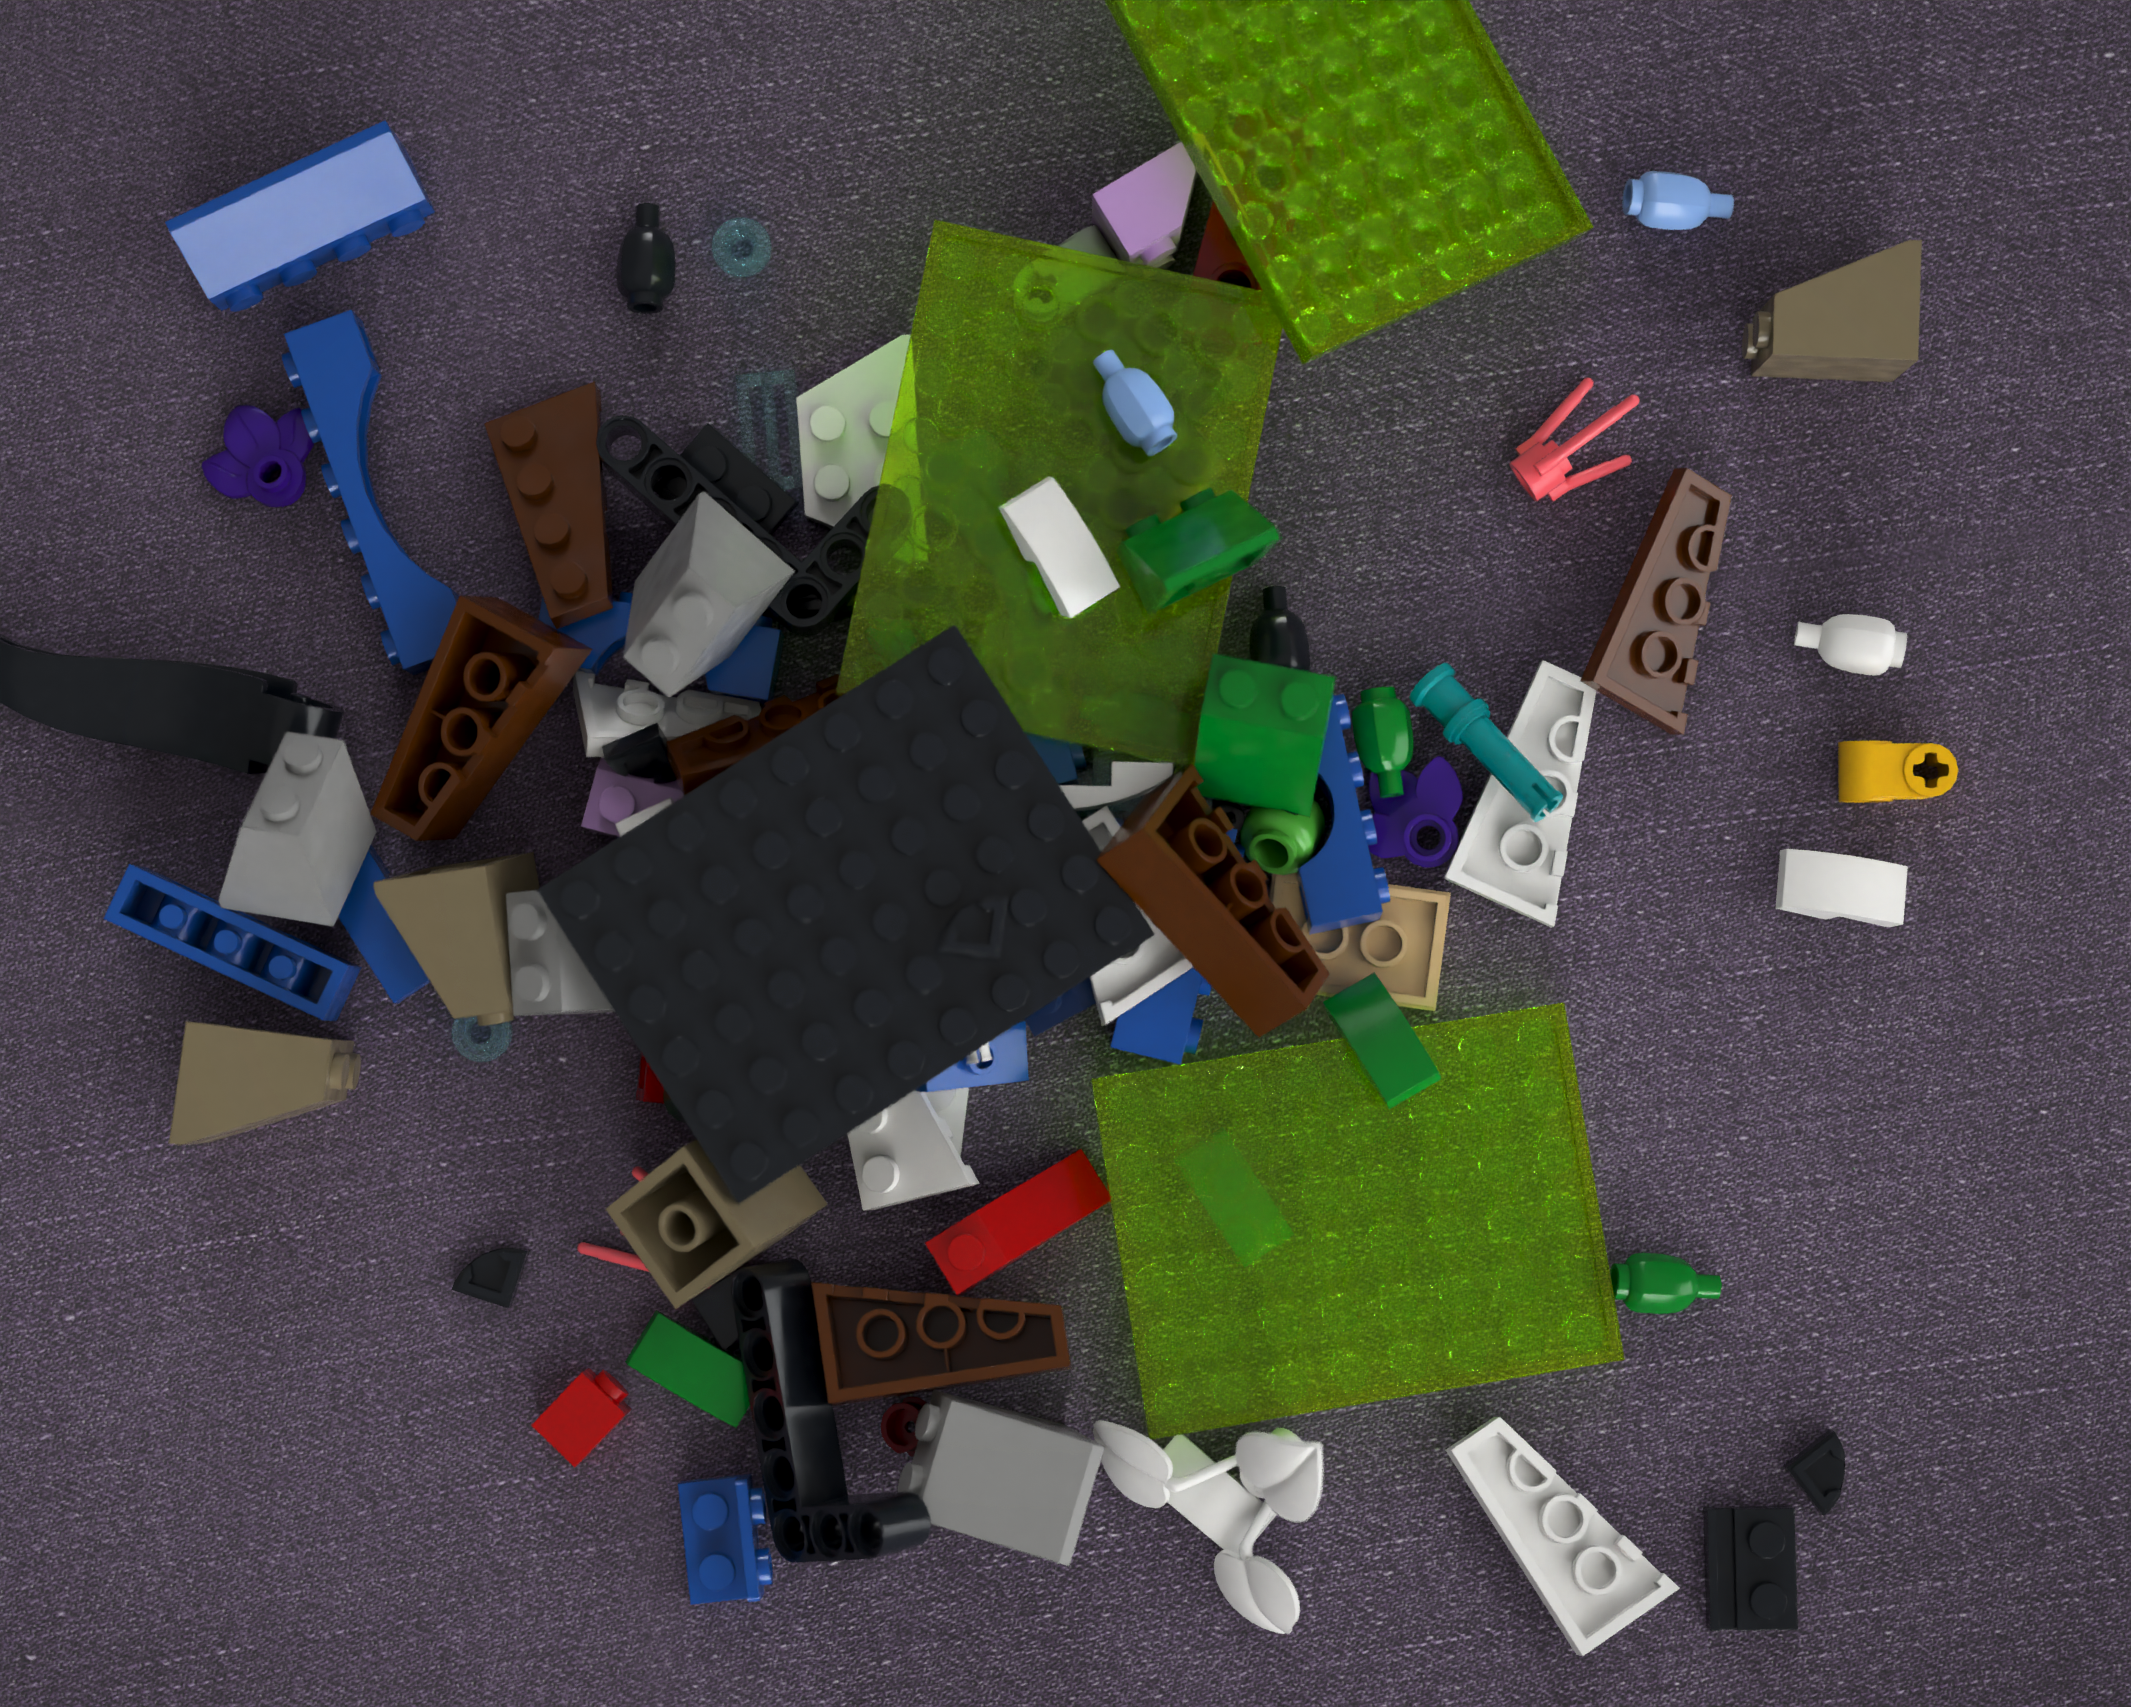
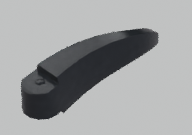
(163, 705)

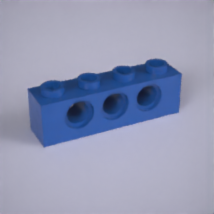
(232, 943)

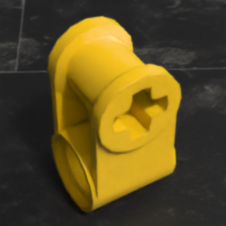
(1885, 771)

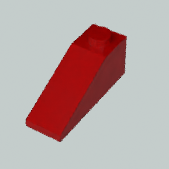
(1018, 1222)

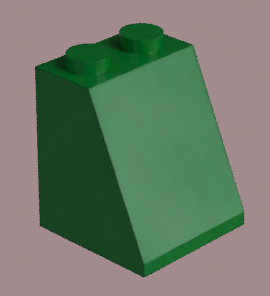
(1262, 734)

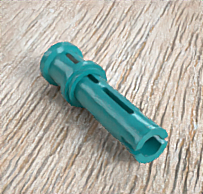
(1468, 723)

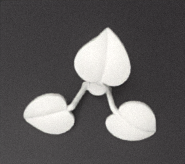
(1271, 1468)

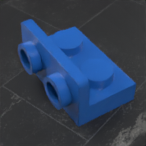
(723, 1539)

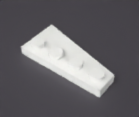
(1502, 848)
(1568, 1551)

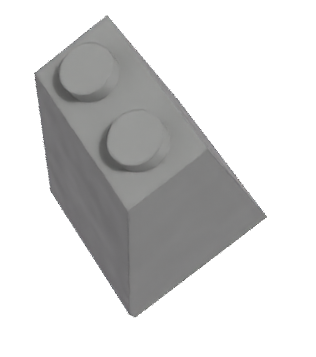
(699, 596)
(301, 835)
(544, 964)
(1002, 1475)

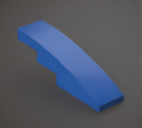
(378, 936)

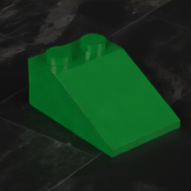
(1194, 548)

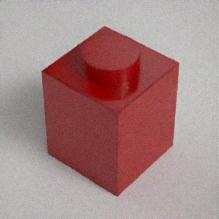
(583, 1415)

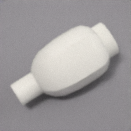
(1855, 643)

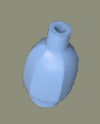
(1673, 201)
(1136, 405)

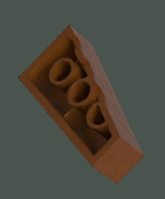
(473, 715)
(1213, 904)
(915, 1342)

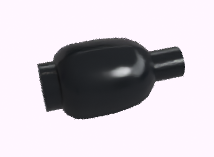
(646, 263)
(1279, 634)

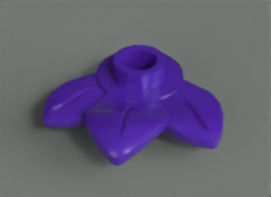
(256, 451)
(1426, 802)

